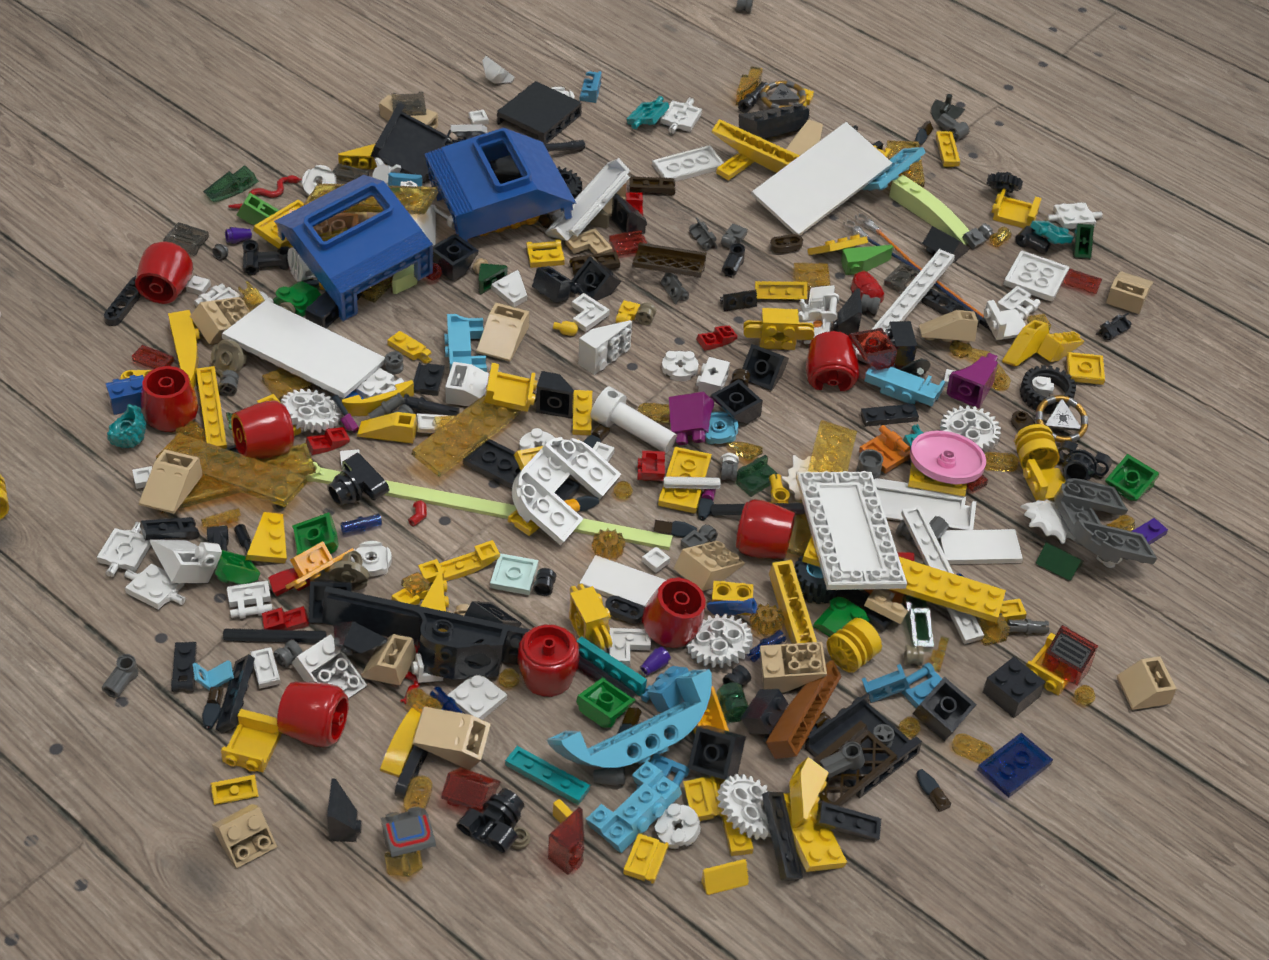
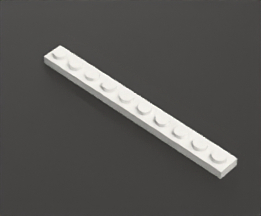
(915, 291)

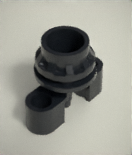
(1081, 463)
(356, 479)
(496, 823)

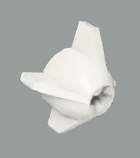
(495, 72)
(382, 170)

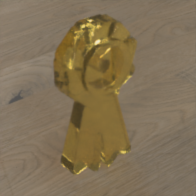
(965, 350)

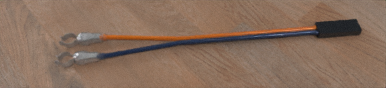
(870, 225)

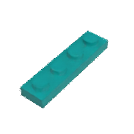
(612, 666)
(547, 775)

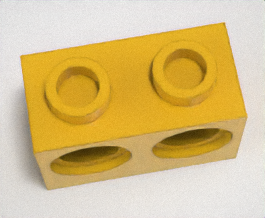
(731, 592)

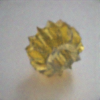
(608, 544)
(766, 619)

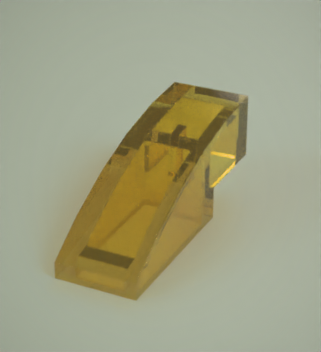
(749, 82)

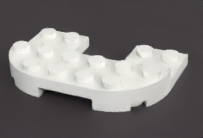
(544, 474)

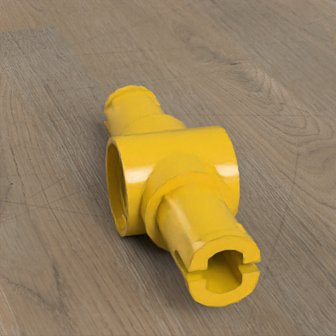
(778, 492)

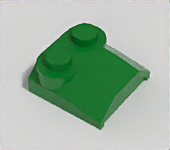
(298, 294)
(1132, 478)
(315, 531)
(236, 569)
(838, 615)
(603, 703)

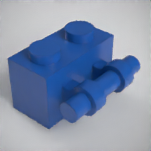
(125, 392)

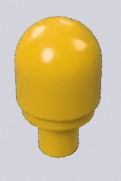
(566, 328)

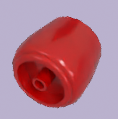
(163, 272)
(832, 361)
(168, 399)
(263, 430)
(764, 530)
(674, 613)
(548, 659)
(313, 713)

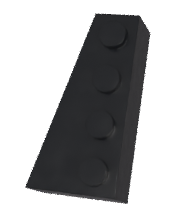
(774, 121)

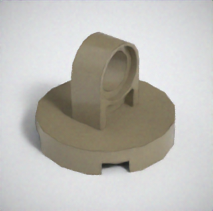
(228, 356)
(350, 571)

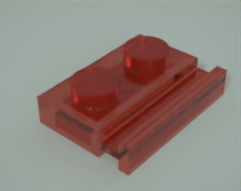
(626, 242)

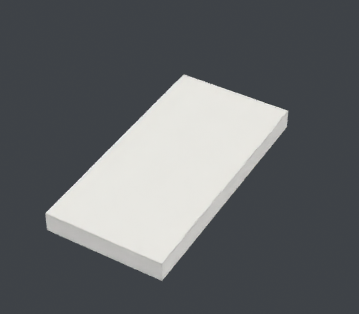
(688, 164)
(981, 546)
(620, 580)

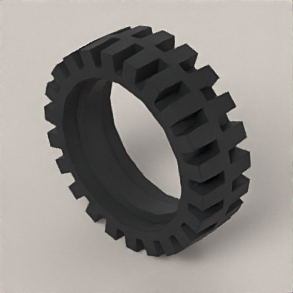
(1058, 378)

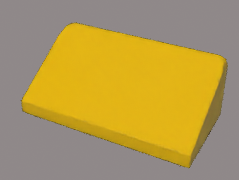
(234, 789)
(725, 877)

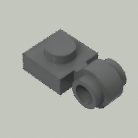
(733, 235)
(978, 236)
(705, 535)

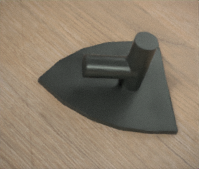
(940, 107)
(917, 367)

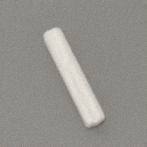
(692, 482)

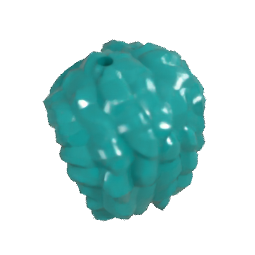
(128, 429)

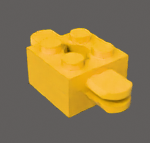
(778, 329)
(589, 616)

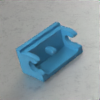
(591, 87)
(886, 685)

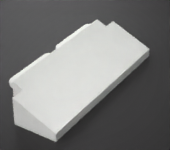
(591, 200)
(898, 496)

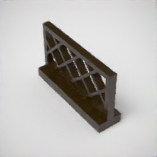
(670, 260)
(856, 734)

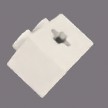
(713, 376)

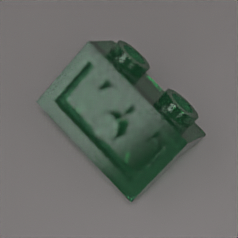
(755, 476)

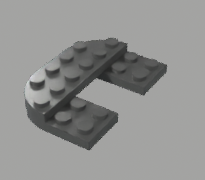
(1076, 504)

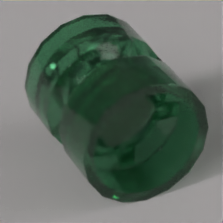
(732, 701)

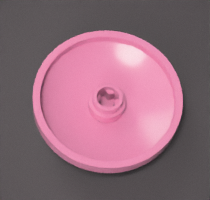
(947, 457)

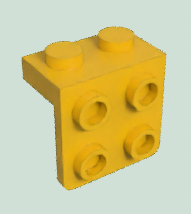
(1044, 482)

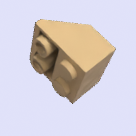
(391, 660)
(1147, 684)
(244, 835)

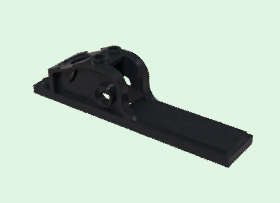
(454, 648)

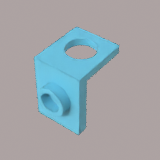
(215, 676)

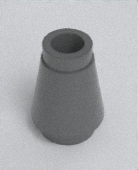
(610, 776)

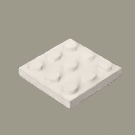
(1036, 275)

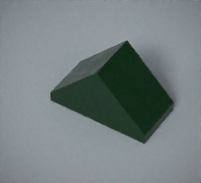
(1083, 240)
(489, 274)

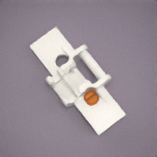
(815, 312)

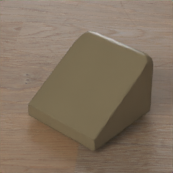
(601, 220)

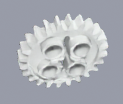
(311, 410)
(972, 425)
(721, 641)
(744, 805)

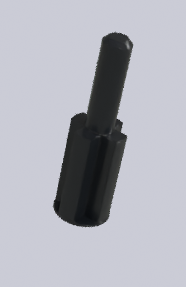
(243, 536)

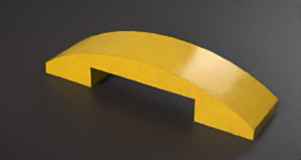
(361, 407)
(462, 565)
(401, 744)

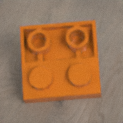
(891, 448)

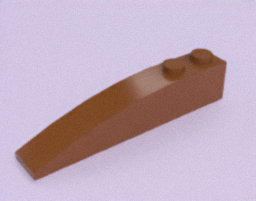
(802, 715)

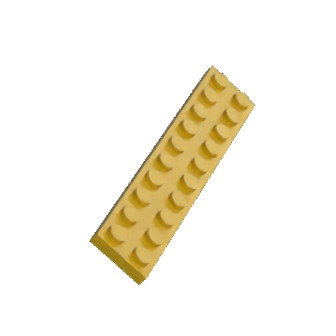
(941, 588)

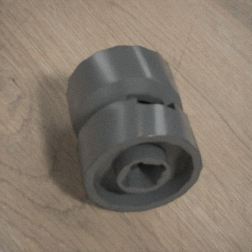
(870, 461)

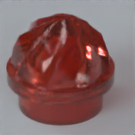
(437, 271)

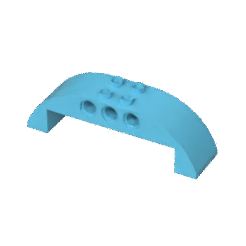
(646, 737)

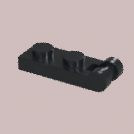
(169, 528)
(184, 658)

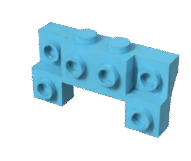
(458, 340)
(904, 385)
(638, 811)

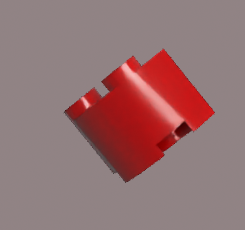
(651, 466)

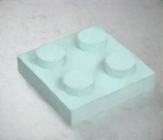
(514, 574)

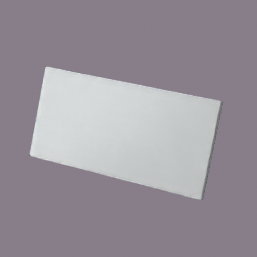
(821, 179)
(304, 348)
(850, 531)

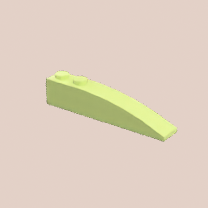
(927, 207)

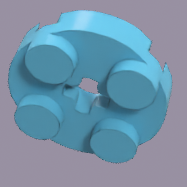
(726, 434)

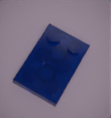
(1015, 764)

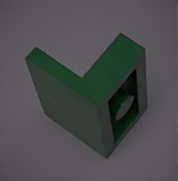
(1059, 561)

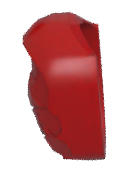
(867, 285)

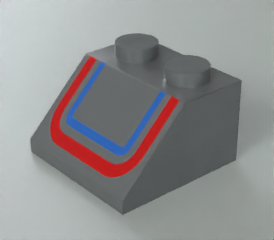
(407, 831)

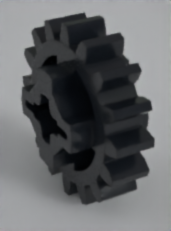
(1004, 180)

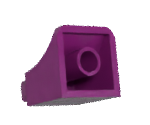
(973, 382)
(690, 416)

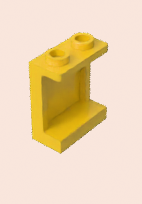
(1015, 211)
(510, 390)
(1054, 682)
(252, 741)

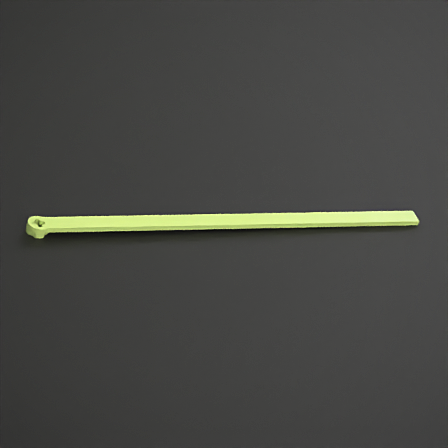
(497, 509)

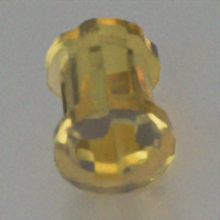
(998, 238)

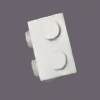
(1003, 323)

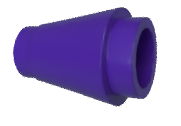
(236, 235)
(655, 661)

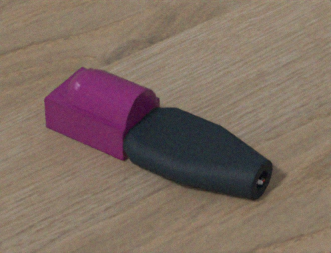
(347, 420)
(705, 503)

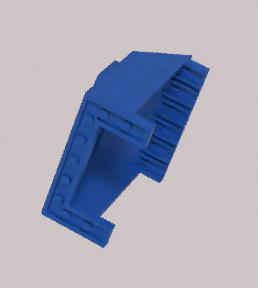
(477, 197)
(362, 253)

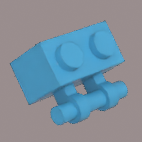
(665, 691)

